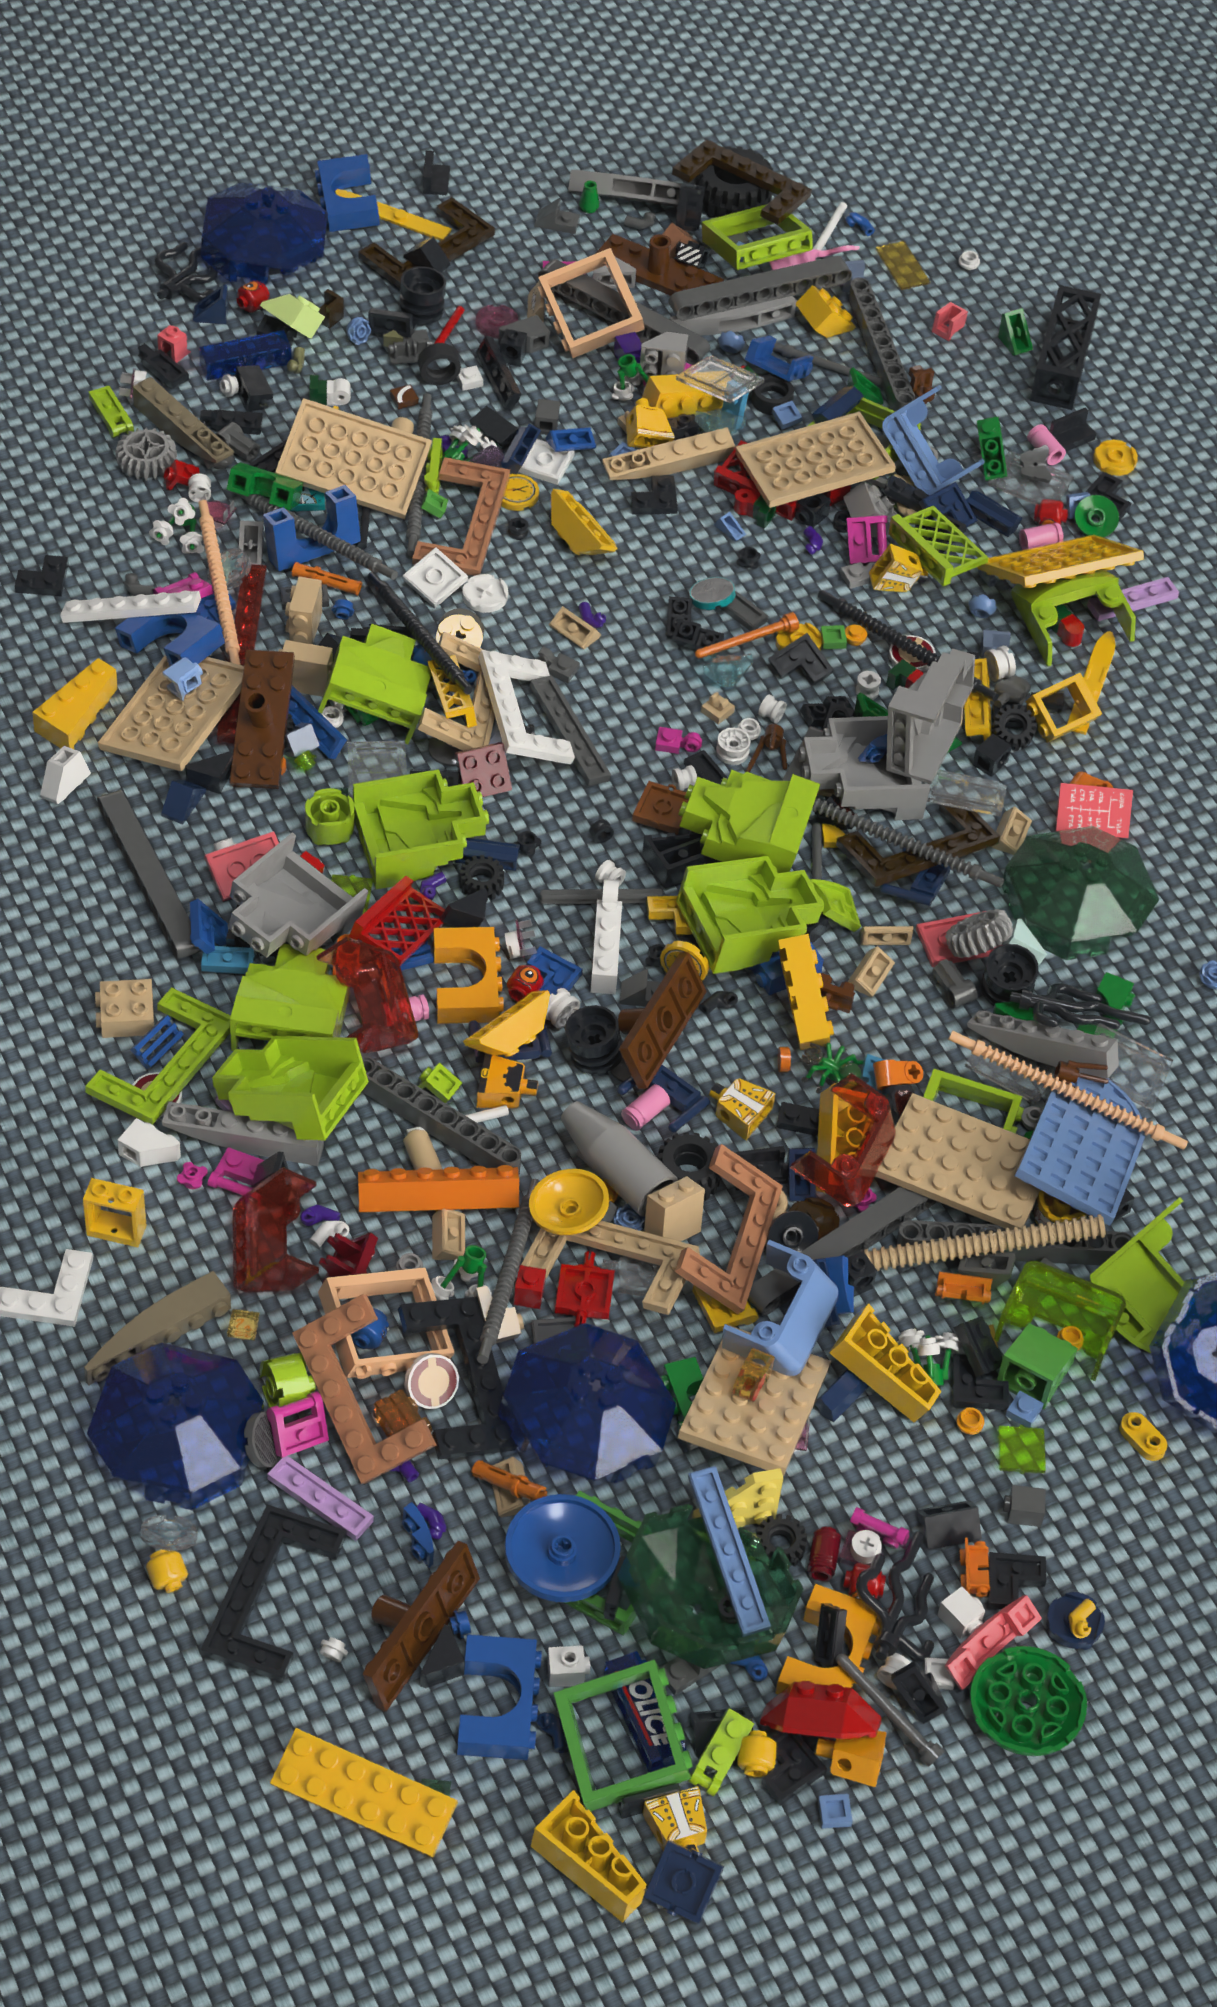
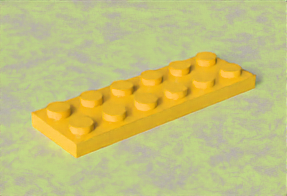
(364, 1792)

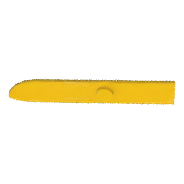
(405, 219)
(1096, 673)

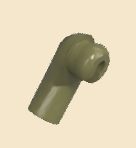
(298, 360)

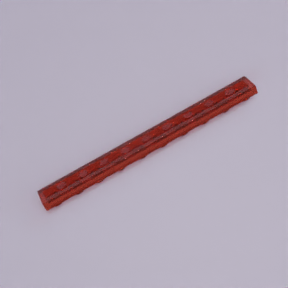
(246, 627)

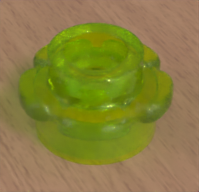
(305, 760)

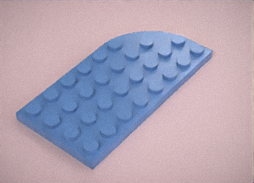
(1082, 1152)

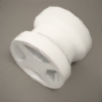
(198, 487)
(868, 684)
(772, 708)
(684, 777)
(608, 871)
(892, 1664)

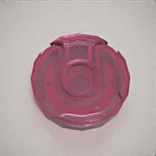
(491, 318)

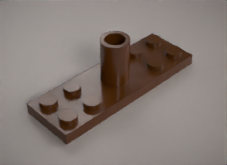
(656, 267)
(262, 719)
(658, 1025)
(417, 1625)

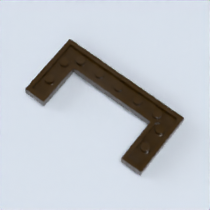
(789, 192)
(471, 233)
(973, 836)

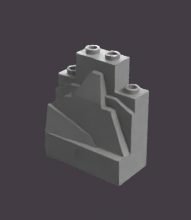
(928, 716)
(860, 785)
(290, 902)

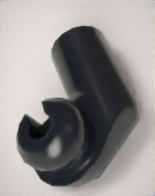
(719, 999)

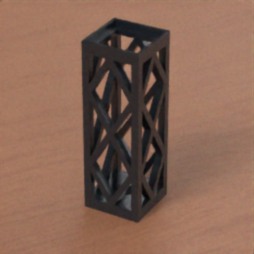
(1060, 371)

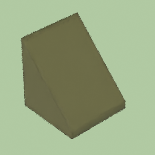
(391, 337)

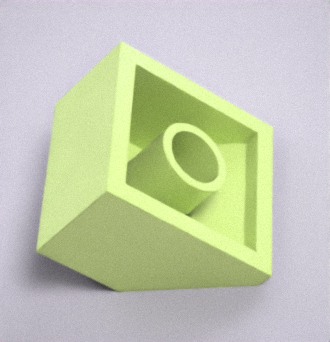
(296, 313)

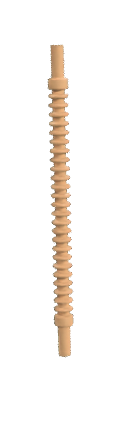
(218, 582)
(1156, 1131)

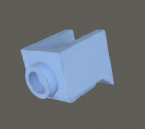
(184, 677)

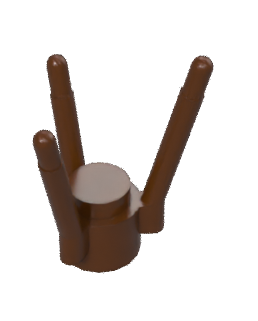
(772, 739)
(1070, 1071)

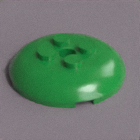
(1030, 1677)

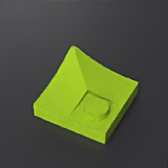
(838, 903)

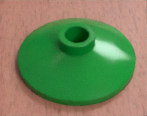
(1097, 507)

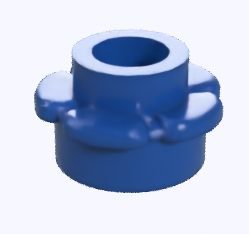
(343, 609)
(460, 1623)

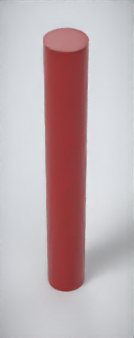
(450, 325)

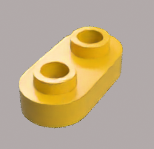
(1142, 1435)

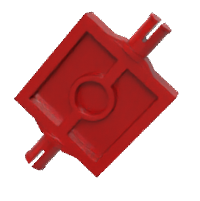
(584, 1290)

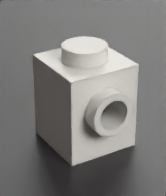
(961, 1613)
(567, 1666)

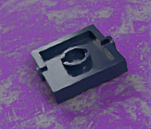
(684, 1881)

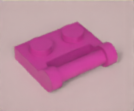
(860, 538)
(191, 583)
(235, 1166)
(302, 1432)
(890, 1534)

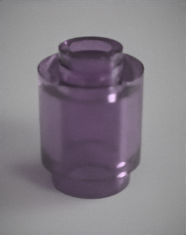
(488, 456)

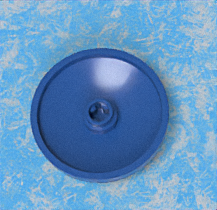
(562, 1548)

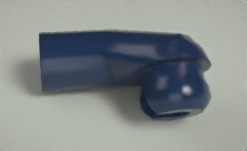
(553, 1726)

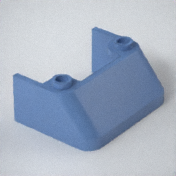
(915, 452)
(803, 1322)

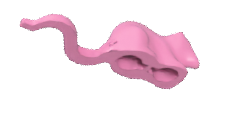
(808, 256)

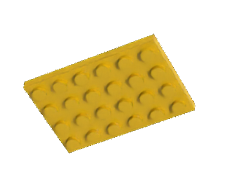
(1061, 560)

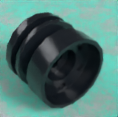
(422, 294)
(1008, 971)
(594, 1039)

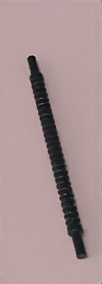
(842, 606)
(420, 633)

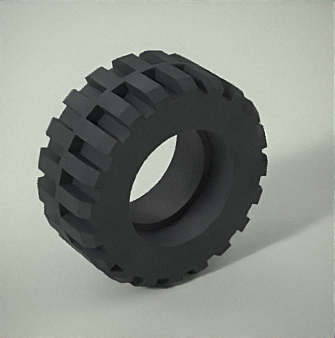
(729, 193)

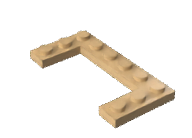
(449, 730)
(627, 1243)

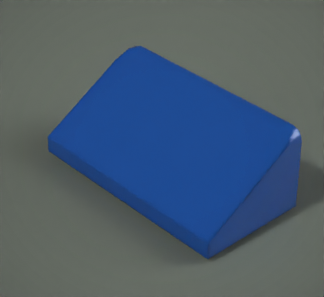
(571, 439)

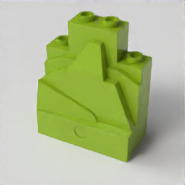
(379, 678)
(750, 816)
(415, 824)
(744, 910)
(289, 999)
(294, 1082)

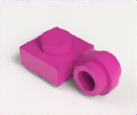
(671, 740)

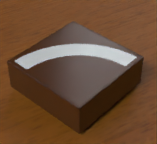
(404, 396)

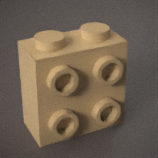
(304, 610)
(311, 666)
(125, 1008)
(675, 1210)

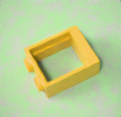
(1082, 698)
(101, 1222)

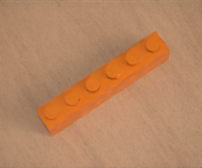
(438, 1189)

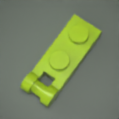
(111, 411)
(433, 468)
(721, 1751)

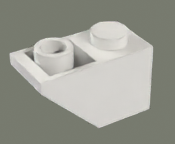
(63, 774)
(147, 1145)

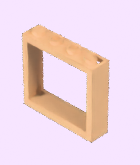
(605, 335)
(380, 1284)

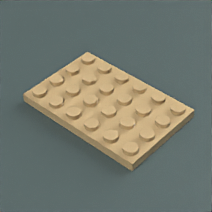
(368, 457)
(815, 459)
(165, 729)
(960, 1163)
(755, 1431)

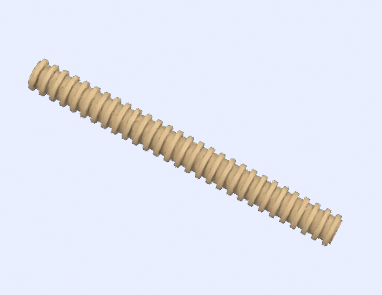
(987, 1243)

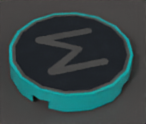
(712, 593)

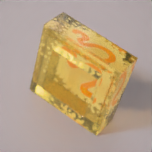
(243, 1324)

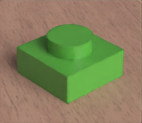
(434, 503)
(833, 637)

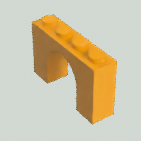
(474, 947)
(859, 1627)

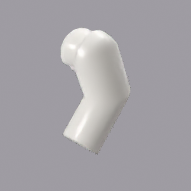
(328, 1229)

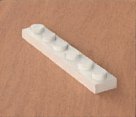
(131, 606)

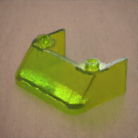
(1065, 1302)

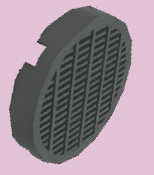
(260, 1441)

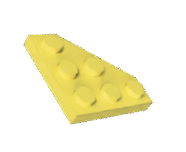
(754, 1499)

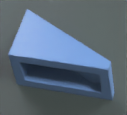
(730, 527)

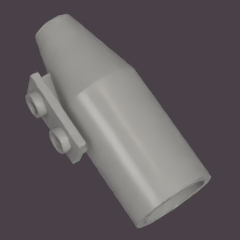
(616, 1155)

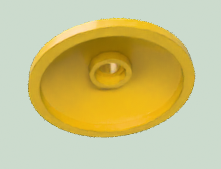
(565, 1193)

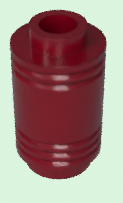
(824, 1554)

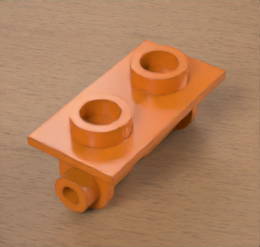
(963, 1287)
(975, 1557)

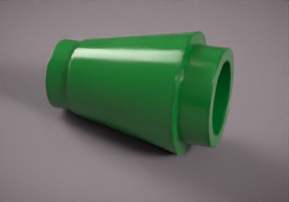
(589, 198)

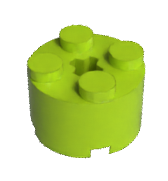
(329, 817)
(285, 1380)

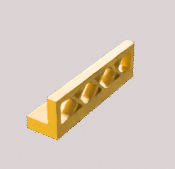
(459, 698)
(977, 706)

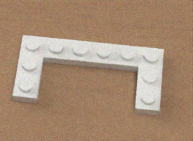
(497, 672)
(54, 1308)

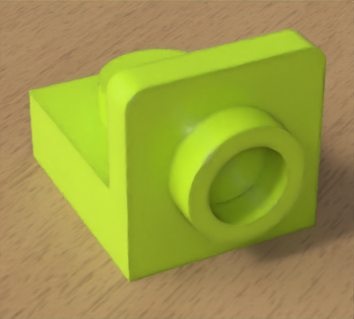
(439, 1082)

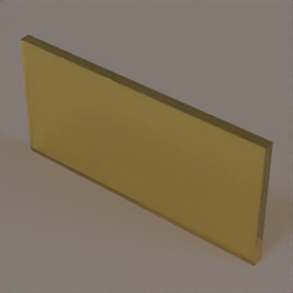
(902, 265)

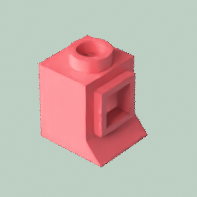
(951, 315)
(175, 340)

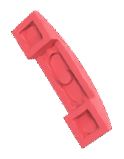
(990, 1638)

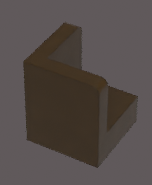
(332, 308)

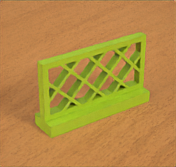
(935, 563)

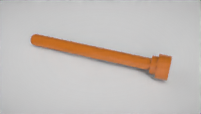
(788, 623)

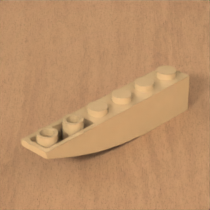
(671, 456)

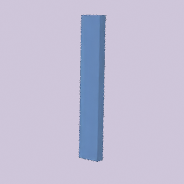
(729, 1551)

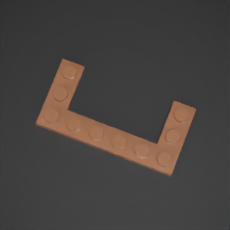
(493, 485)
(734, 1285)
(366, 1456)

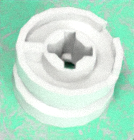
(1000, 663)
(733, 746)
(561, 1007)

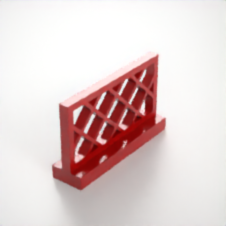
(733, 481)
(385, 911)

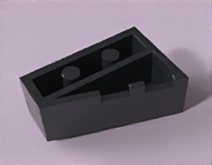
(673, 854)

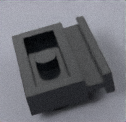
(979, 1346)

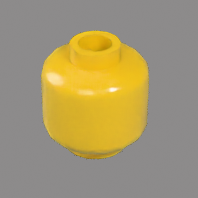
(166, 1570)
(757, 1754)

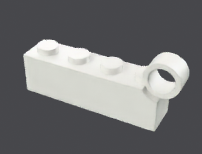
(606, 940)

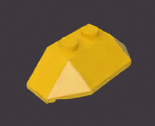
(578, 526)
(512, 1027)

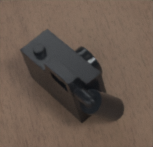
(684, 426)

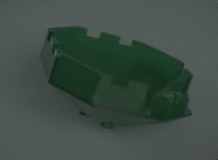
(1077, 907)
(676, 1569)

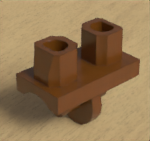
(921, 381)
(837, 997)

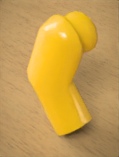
(1078, 1620)

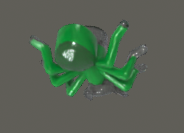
(835, 1068)

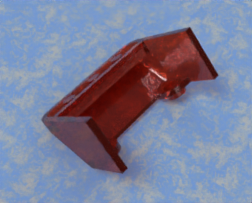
(378, 992)
(850, 1176)
(261, 1235)

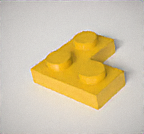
(667, 908)

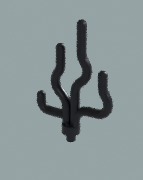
(180, 281)
(1064, 1009)
(891, 1629)

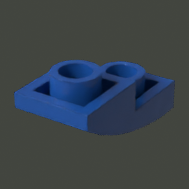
(875, 750)
(838, 1273)
(422, 1541)

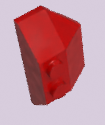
(821, 1712)

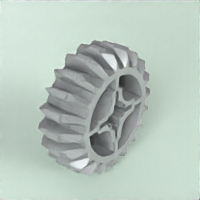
(145, 453)
(979, 933)

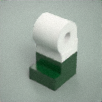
(329, 391)

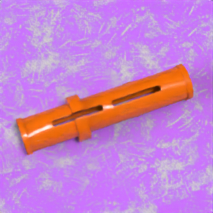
(332, 580)
(517, 1485)

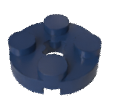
(1059, 1625)

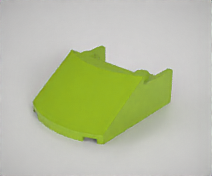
(1039, 604)
(1143, 1280)

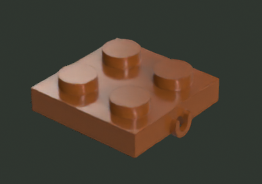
(660, 807)

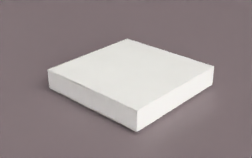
(546, 463)
(435, 577)

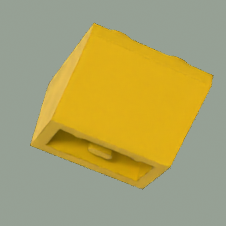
(825, 312)

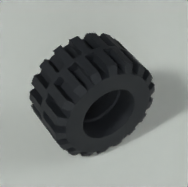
(691, 1151)

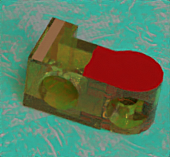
(753, 1376)

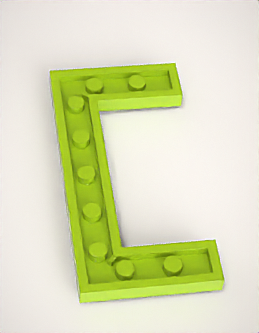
(148, 1105)

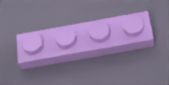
(1138, 597)
(320, 1497)

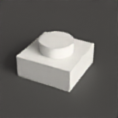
(470, 378)

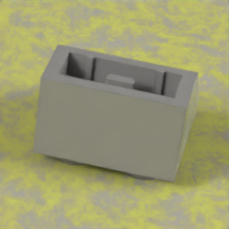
(664, 354)
(868, 501)

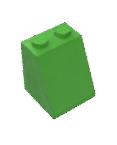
(1036, 1363)

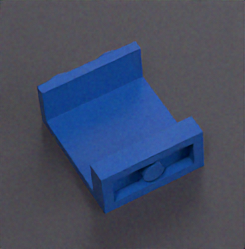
(760, 355)

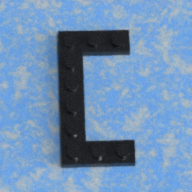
(466, 1318)
(224, 1637)

